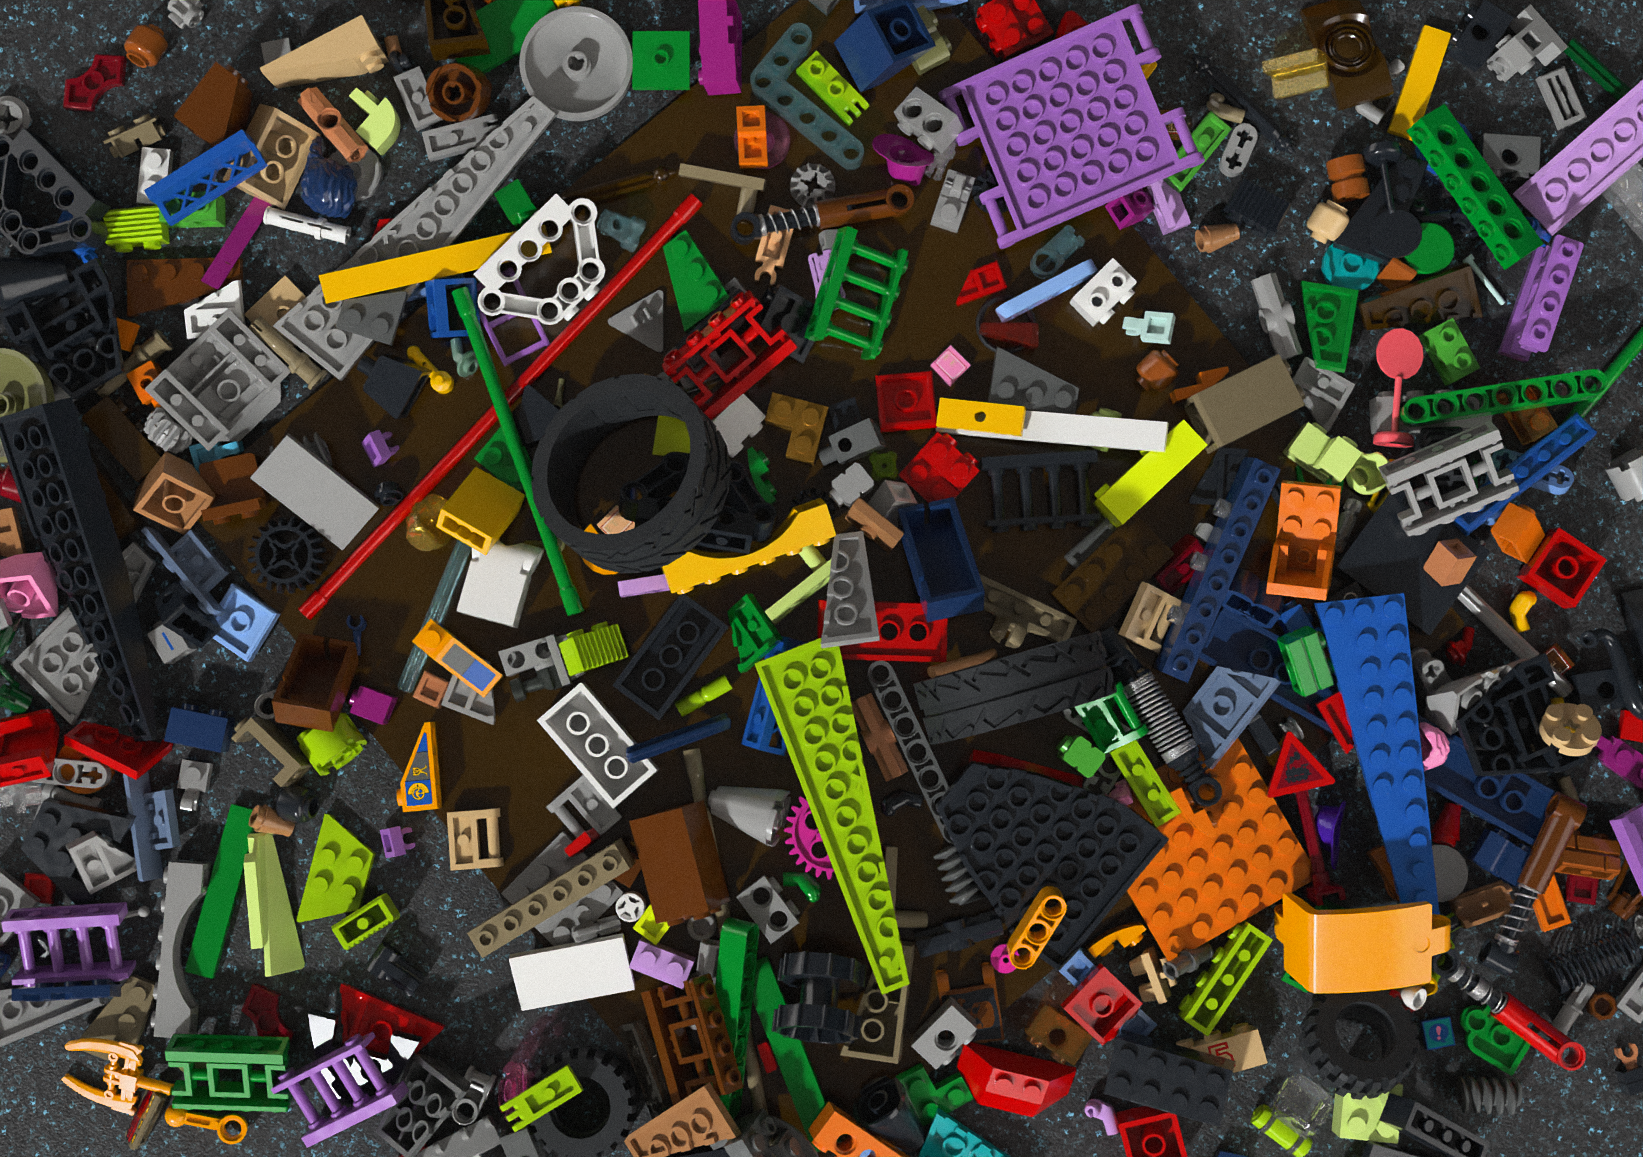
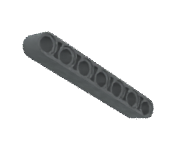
(905, 741)

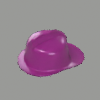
(903, 157)

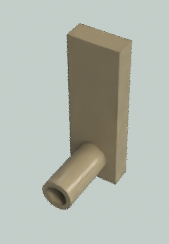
(748, 184)
(904, 918)

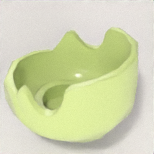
(1365, 474)

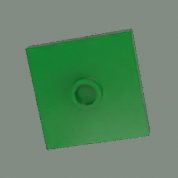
(661, 60)

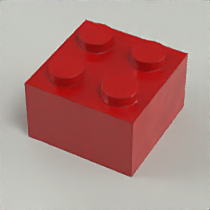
(1562, 568)
(1150, 1133)

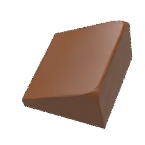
(1395, 274)

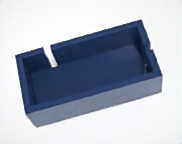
(941, 560)

